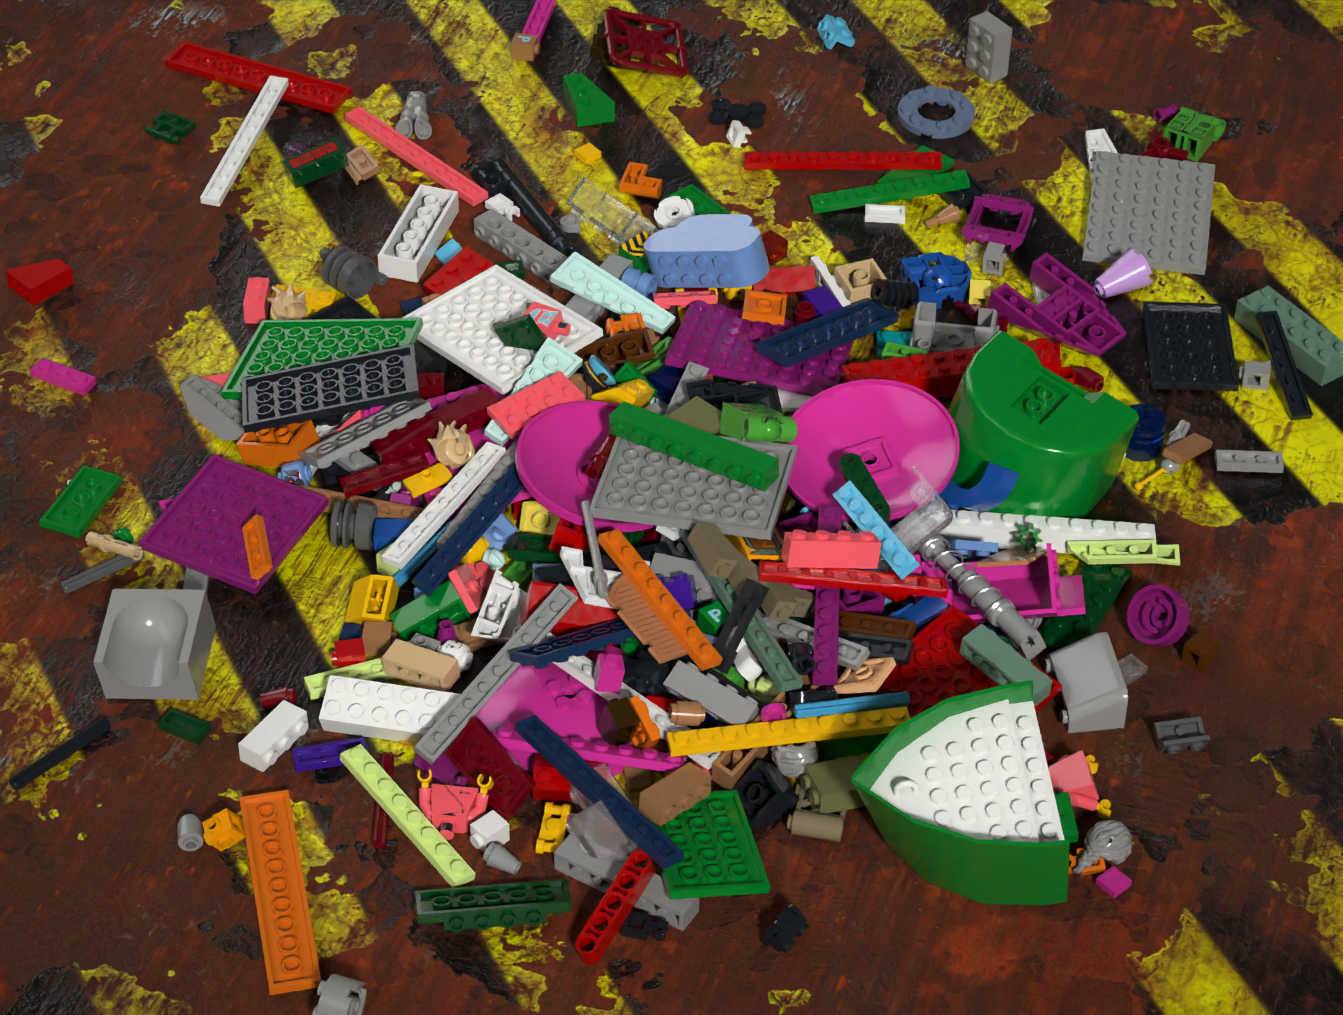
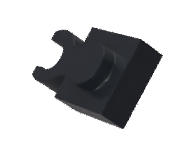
(640, 925)

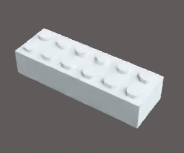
(418, 233)
(381, 709)

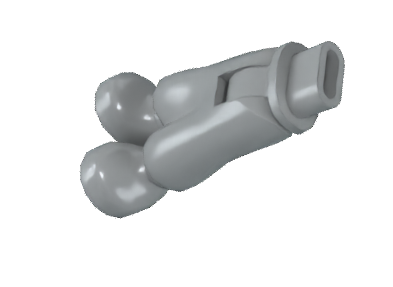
(415, 111)

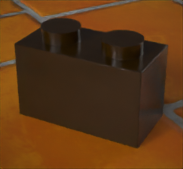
(618, 722)

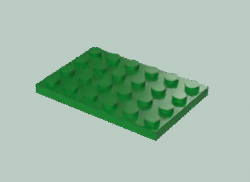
(716, 849)

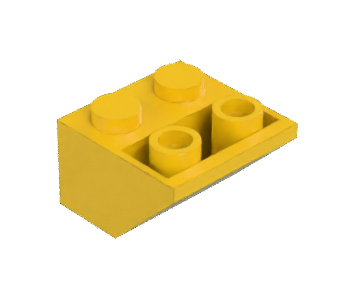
(372, 599)

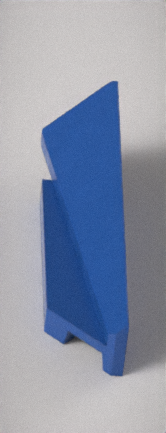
(922, 611)

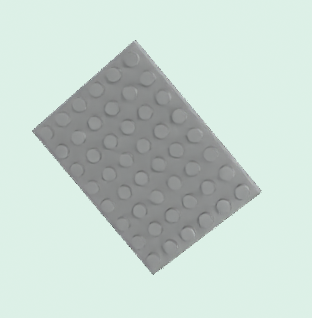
(1150, 207)
(671, 493)

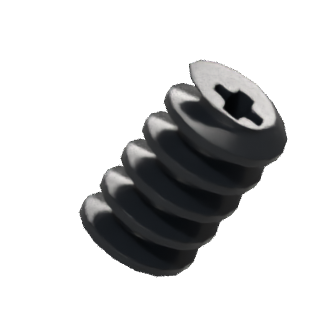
(895, 292)

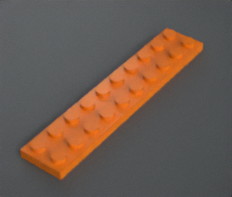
(279, 893)

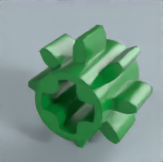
(1025, 531)

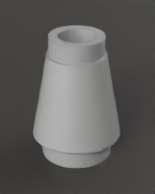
(501, 859)

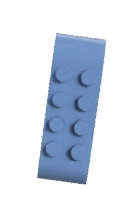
(708, 253)

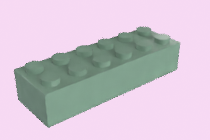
(1312, 346)

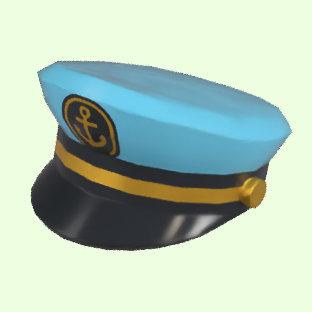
(597, 374)

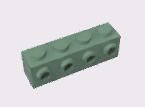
(1002, 662)

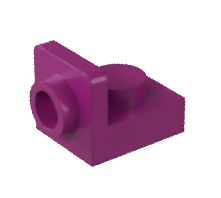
(405, 498)

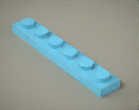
(869, 520)

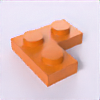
(647, 732)

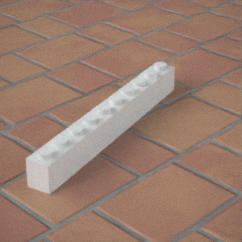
(1055, 530)

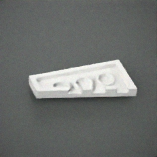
(1096, 141)

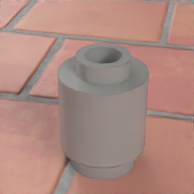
(190, 832)

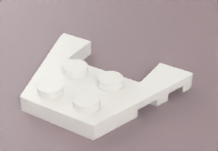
(583, 576)

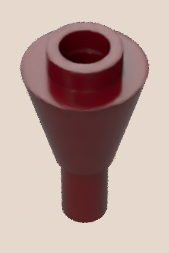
(970, 310)

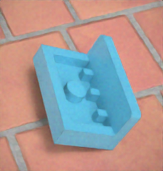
(835, 30)

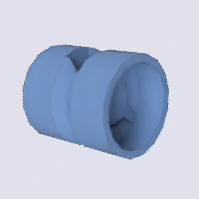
(642, 283)

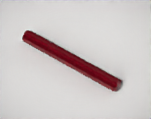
(381, 817)

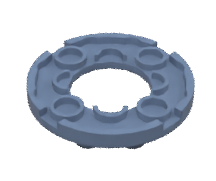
(949, 128)

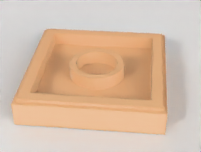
(867, 678)

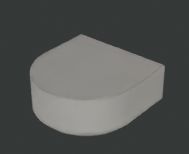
(570, 224)

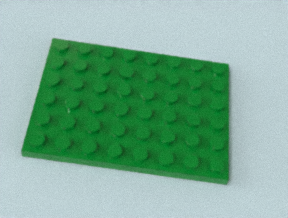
(299, 343)

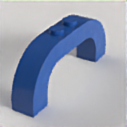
(987, 494)

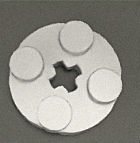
(682, 207)

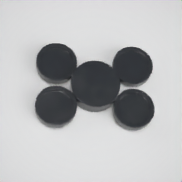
(726, 111)

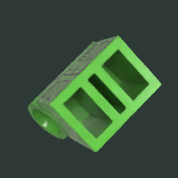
(1194, 131)
(756, 423)

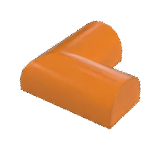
(635, 182)

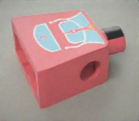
(548, 320)

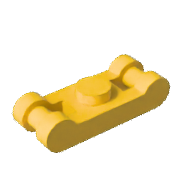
(552, 829)

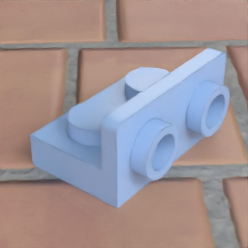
(500, 533)

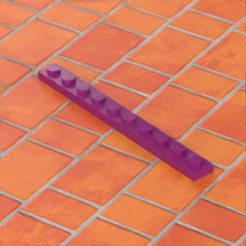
(827, 613)

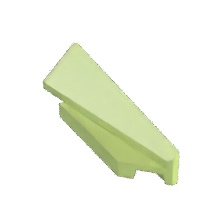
(1125, 552)

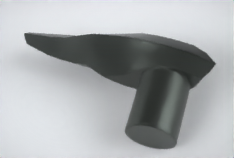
(385, 492)

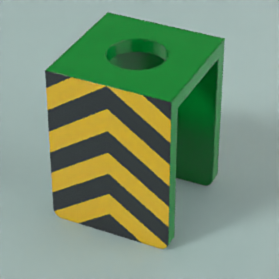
(635, 251)

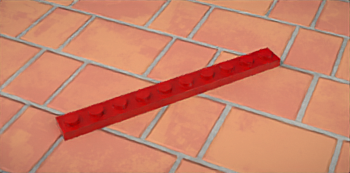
(843, 160)

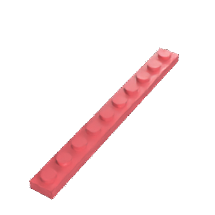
(416, 156)

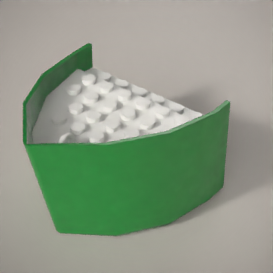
(973, 799)

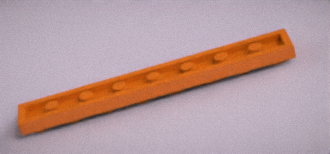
(660, 599)

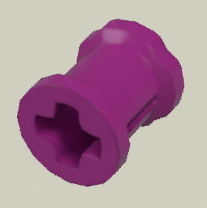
(1164, 114)

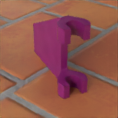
(442, 770)

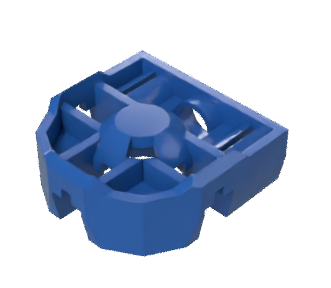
(951, 273)

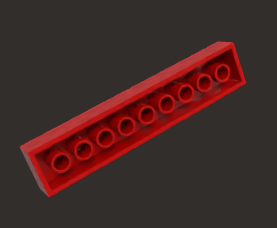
(939, 371)

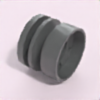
(349, 272)
(349, 525)

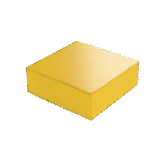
(587, 153)

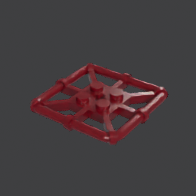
(637, 37)

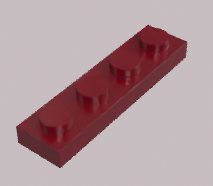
(383, 474)

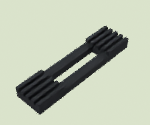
(752, 595)

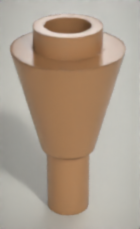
(947, 215)

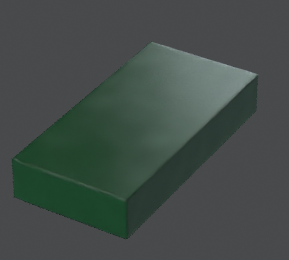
(184, 726)

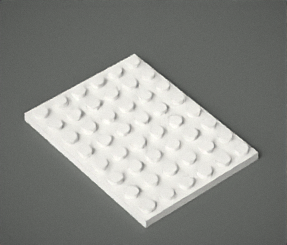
(464, 321)

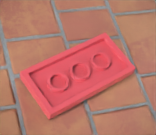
(518, 409)

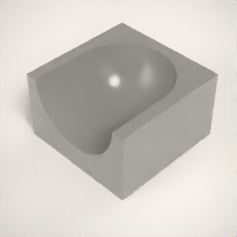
(155, 644)

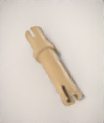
(108, 544)

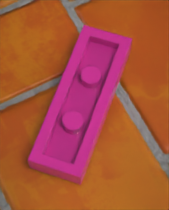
(63, 376)

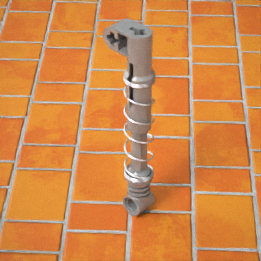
(1000, 611)

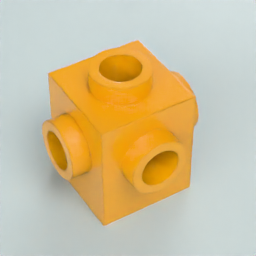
(223, 830)

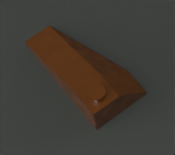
(621, 348)

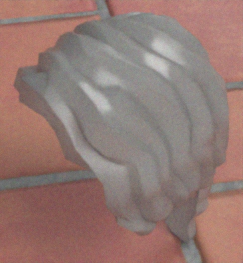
(792, 758)
(1105, 840)

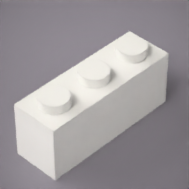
(273, 736)

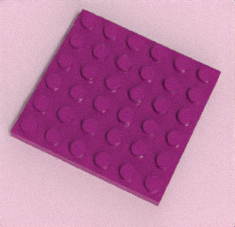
(208, 516)

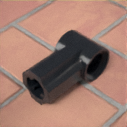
(800, 656)

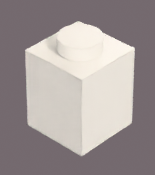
(489, 829)

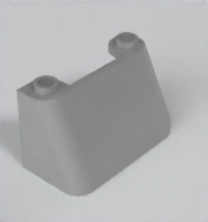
(1091, 684)

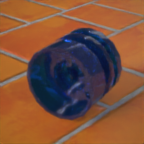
(1148, 435)

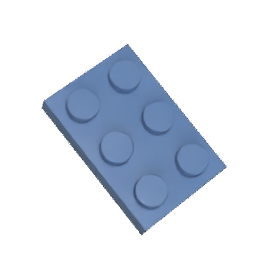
(972, 549)

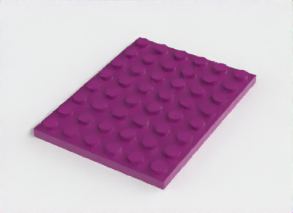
(727, 344)

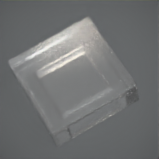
(975, 253)

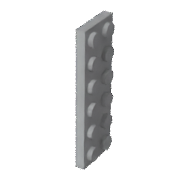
(363, 432)

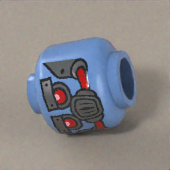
(296, 473)

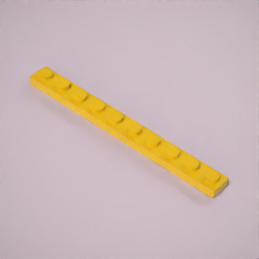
(785, 731)

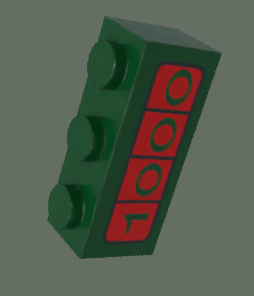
(315, 163)

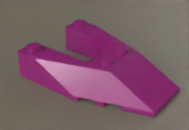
(1067, 317)

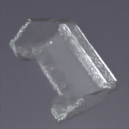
(607, 213)
(922, 523)
(596, 827)

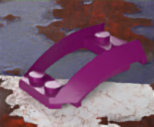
(996, 203)

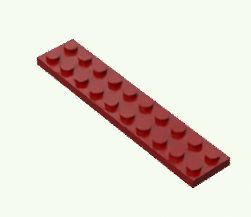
(254, 74)

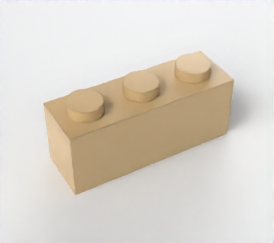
(421, 666)

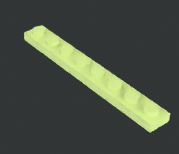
(407, 816)

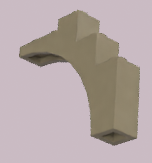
(725, 561)

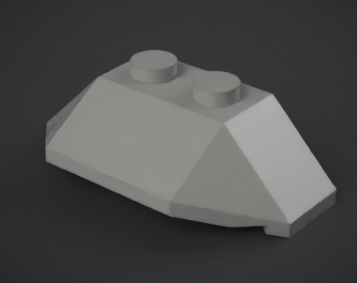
(209, 408)

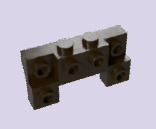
(599, 44)

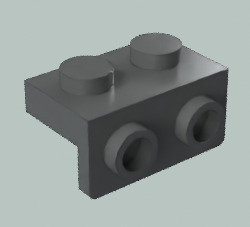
(1180, 734)

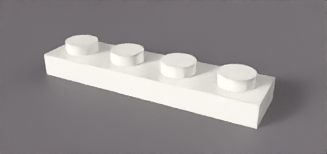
(824, 278)

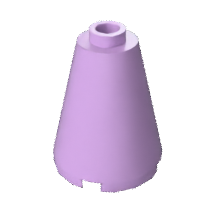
(1124, 275)

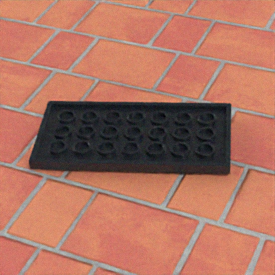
(329, 388)

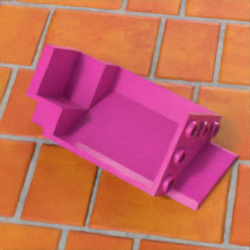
(1031, 588)

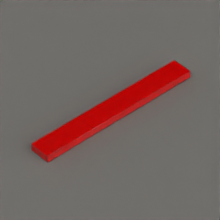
(853, 579)

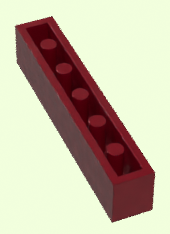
(414, 436)

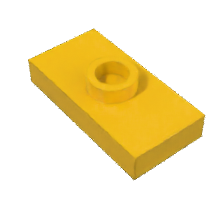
(427, 480)

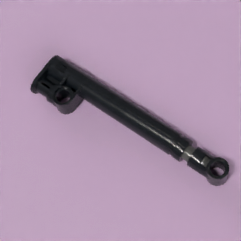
(501, 178)

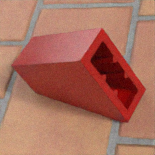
(39, 280)

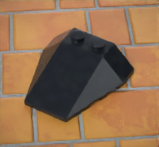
(717, 393)

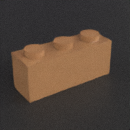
(675, 794)

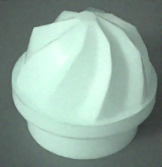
(494, 558)

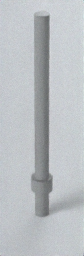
(600, 577)

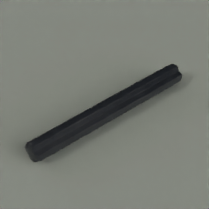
(59, 754)

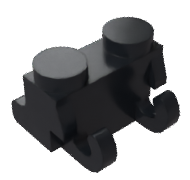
(784, 928)

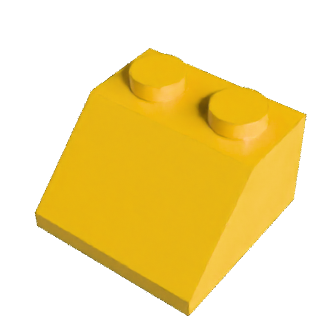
(634, 392)

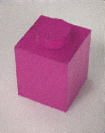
(609, 673)

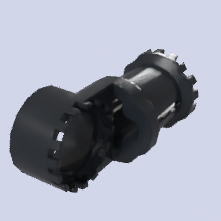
(808, 695)

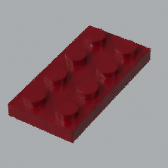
(480, 752)

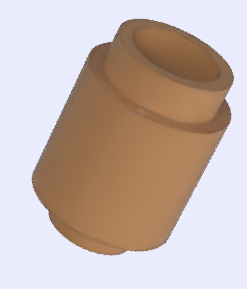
(686, 713)

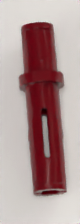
(600, 458)

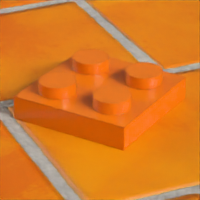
(764, 307)

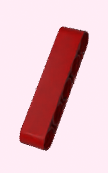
(614, 917)

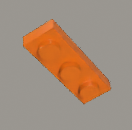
(257, 547)

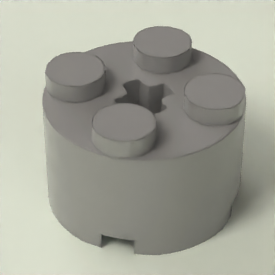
(340, 996)

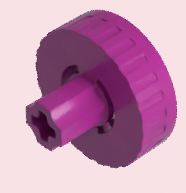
(1169, 614)

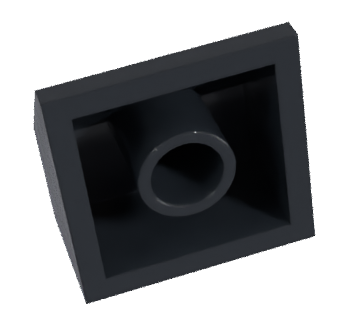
(765, 794)

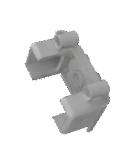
(944, 337)

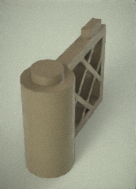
(813, 824)

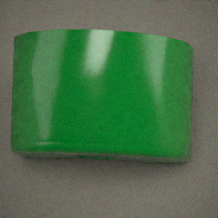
(1039, 426)

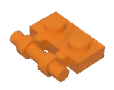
(626, 324)

